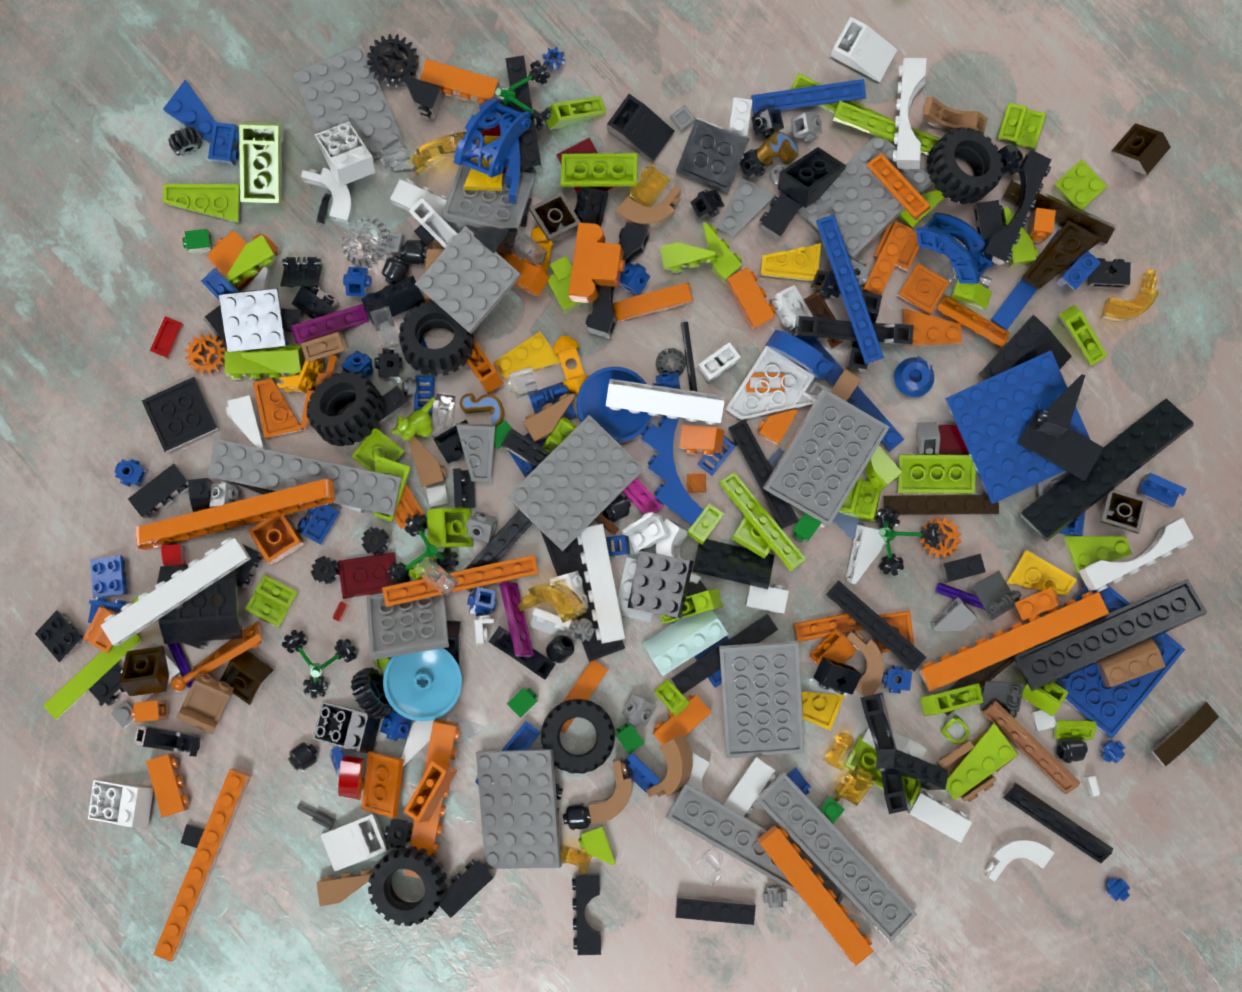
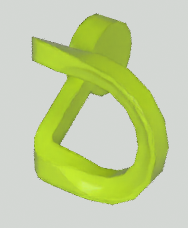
(949, 723)

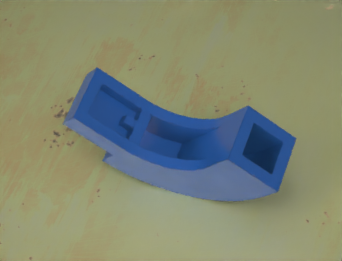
(800, 352)

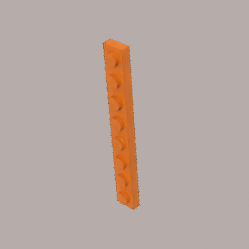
(467, 579)

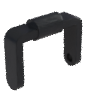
(322, 210)

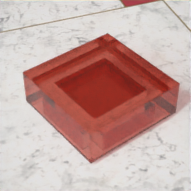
(340, 611)

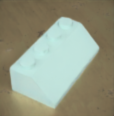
(684, 640)

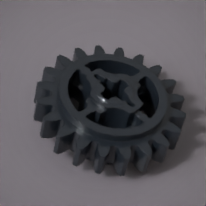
(395, 45)

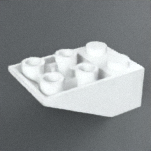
(863, 50)
(345, 153)
(120, 803)
(355, 842)

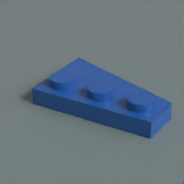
(190, 111)

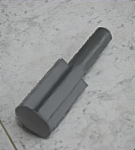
(318, 817)

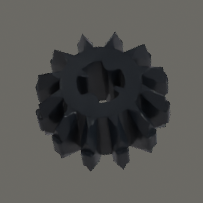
(185, 141)

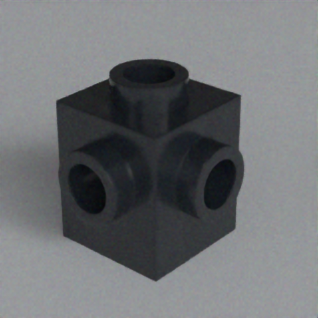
(767, 122)
(1011, 159)
(752, 166)
(707, 203)
(826, 284)
(391, 370)
(378, 548)
(332, 570)
(401, 826)

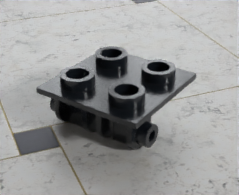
(300, 274)
(59, 635)

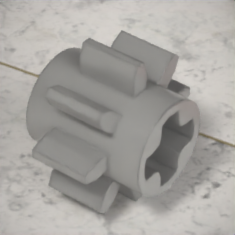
(582, 630)
(775, 896)

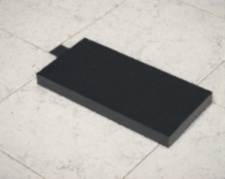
(1069, 452)

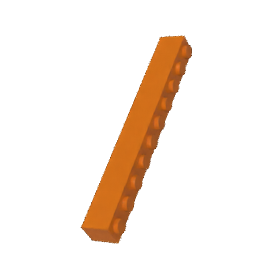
(1013, 642)
(202, 865)

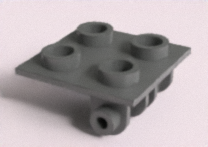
(996, 595)
(1005, 693)

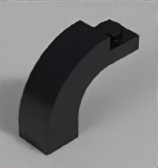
(537, 663)
(167, 740)

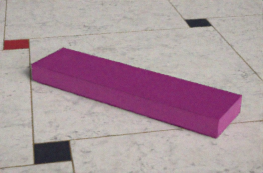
(329, 324)
(516, 619)

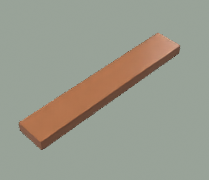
(1031, 747)

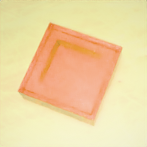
(696, 483)

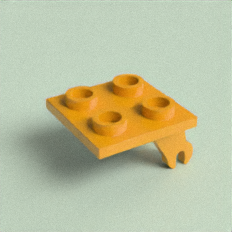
(305, 380)

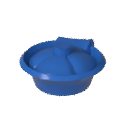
(914, 376)

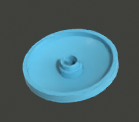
(422, 684)

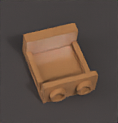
(324, 346)
(205, 702)
(954, 758)

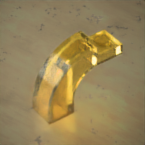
(436, 152)
(1120, 311)
(559, 596)

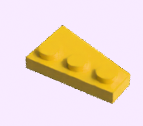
(480, 181)
(792, 264)
(531, 353)
(1038, 574)
(820, 708)

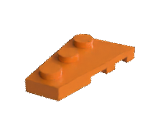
(931, 330)
(274, 411)

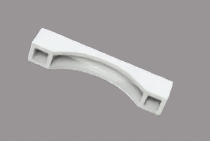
(913, 80)
(433, 222)
(1170, 536)

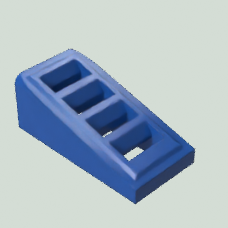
(424, 379)
(710, 470)
(625, 545)

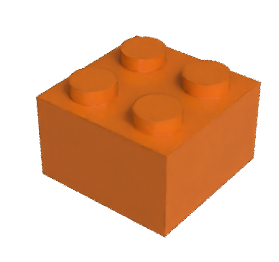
(276, 538)

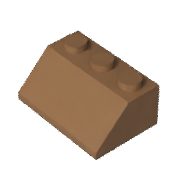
(1131, 664)

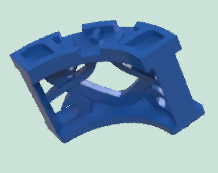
(512, 125)
(939, 235)

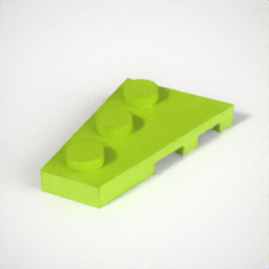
(392, 468)
(1090, 549)

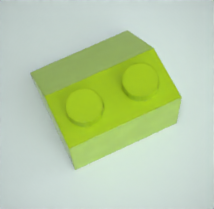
(448, 527)

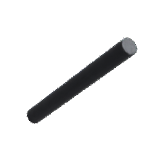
(689, 356)

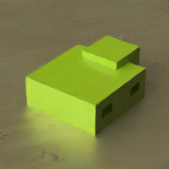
(560, 282)

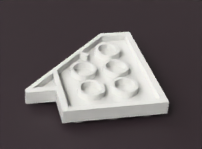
(756, 404)

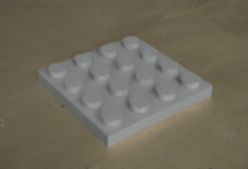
(487, 208)
(468, 280)
(406, 626)

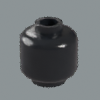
(414, 252)
(395, 269)
(617, 509)
(560, 649)
(1072, 749)
(303, 756)
(577, 817)

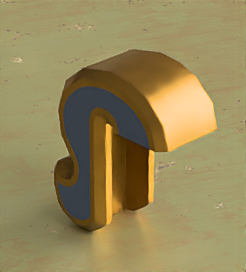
(779, 146)
(483, 404)

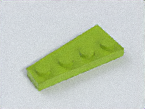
(208, 199)
(983, 760)

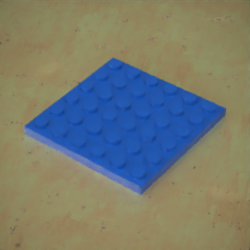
(994, 416)
(1115, 704)

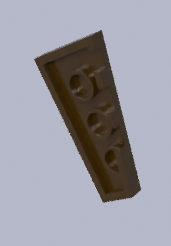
(1061, 252)

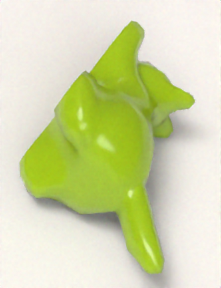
(416, 422)

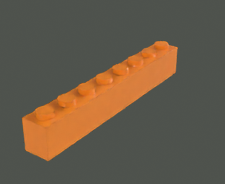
(440, 748)
(814, 894)

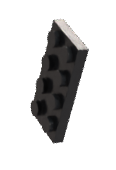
(733, 563)

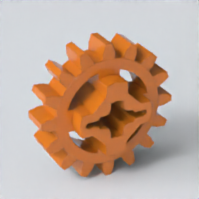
(214, 352)
(942, 547)

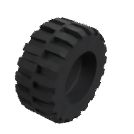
(978, 152)
(434, 360)
(357, 420)
(604, 730)
(390, 903)

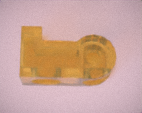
(838, 749)
(575, 857)

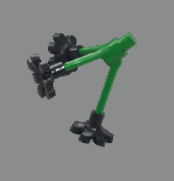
(508, 95)
(887, 520)
(445, 558)
(316, 684)

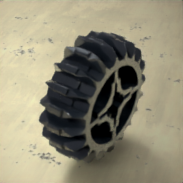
(370, 693)

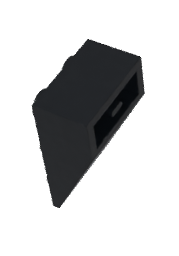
(640, 127)
(346, 728)

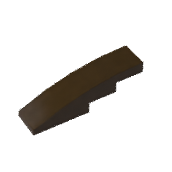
(1185, 734)

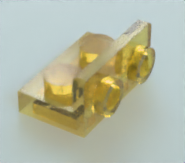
(649, 186)
(855, 785)

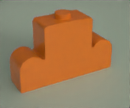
(228, 250)
(594, 263)

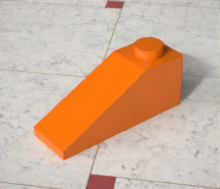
(484, 369)

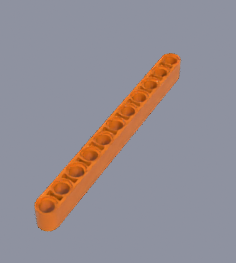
(235, 514)

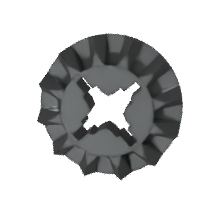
(674, 354)

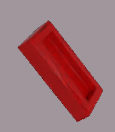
(166, 337)

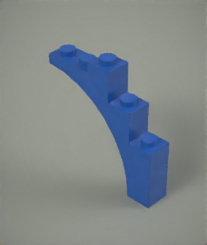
(672, 494)

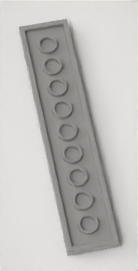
(282, 471)
(732, 834)
(836, 857)

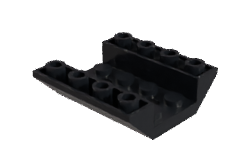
(198, 616)

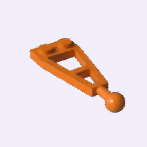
(251, 639)

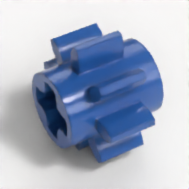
(557, 55)
(1113, 751)
(1117, 889)

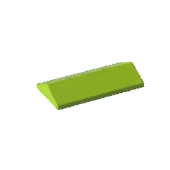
(599, 169)
(936, 474)
(866, 757)

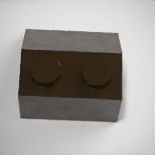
(1141, 148)
(555, 217)
(1123, 511)
(145, 671)
(246, 676)

